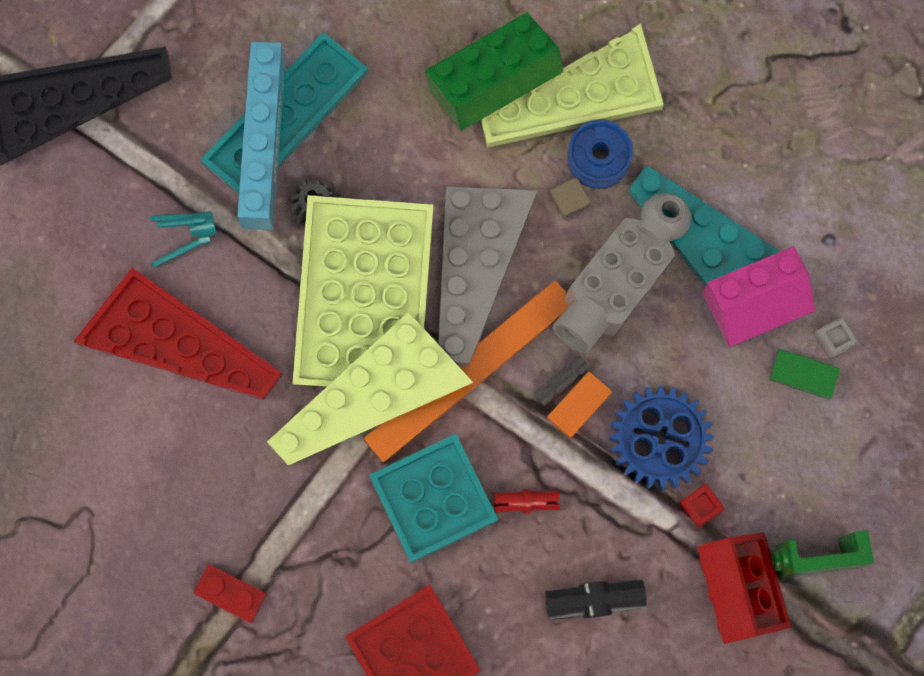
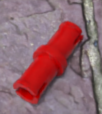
(526, 501)

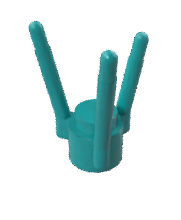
(200, 225)

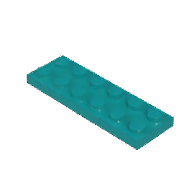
(311, 92)

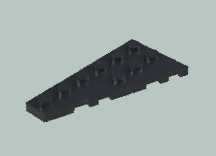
(59, 98)

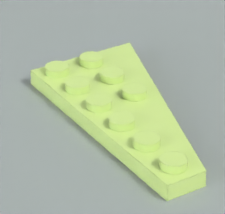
(598, 86)
(385, 382)

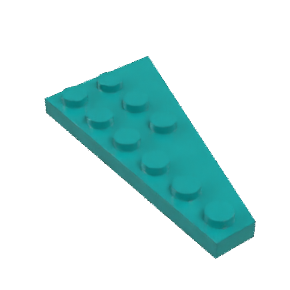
(713, 241)

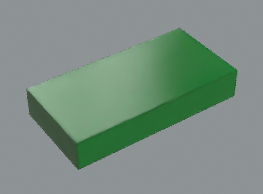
(804, 374)

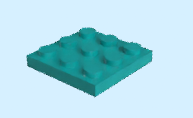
(433, 498)

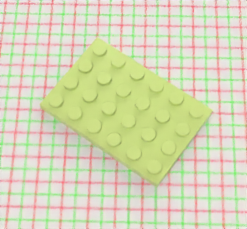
(358, 278)

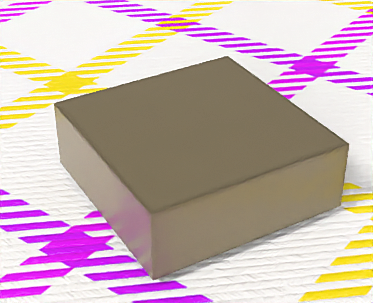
(570, 198)

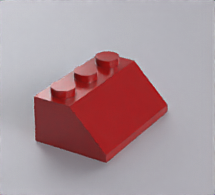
(743, 587)

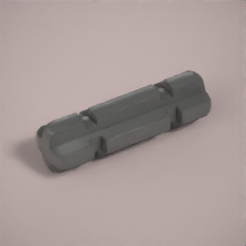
(561, 381)

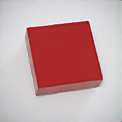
(702, 505)

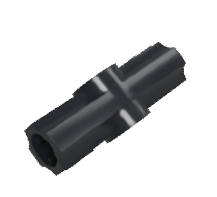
(595, 599)

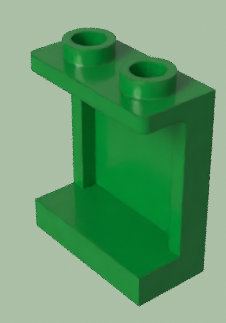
(854, 551)

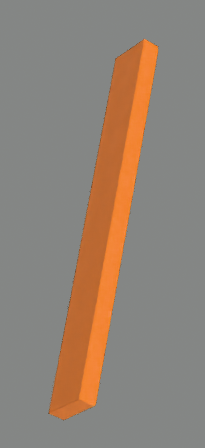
(489, 356)

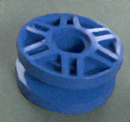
(605, 137)

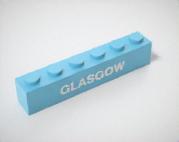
(261, 136)

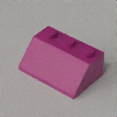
(760, 296)

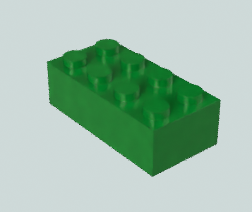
(494, 71)

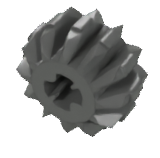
(300, 200)

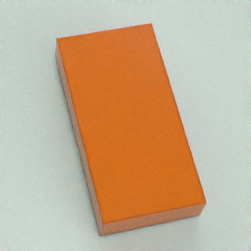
(579, 405)

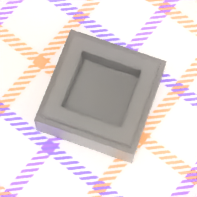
(836, 337)

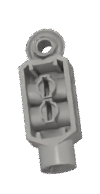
(622, 273)

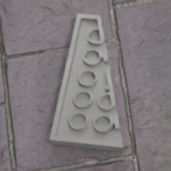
(477, 250)

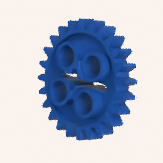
(666, 409)

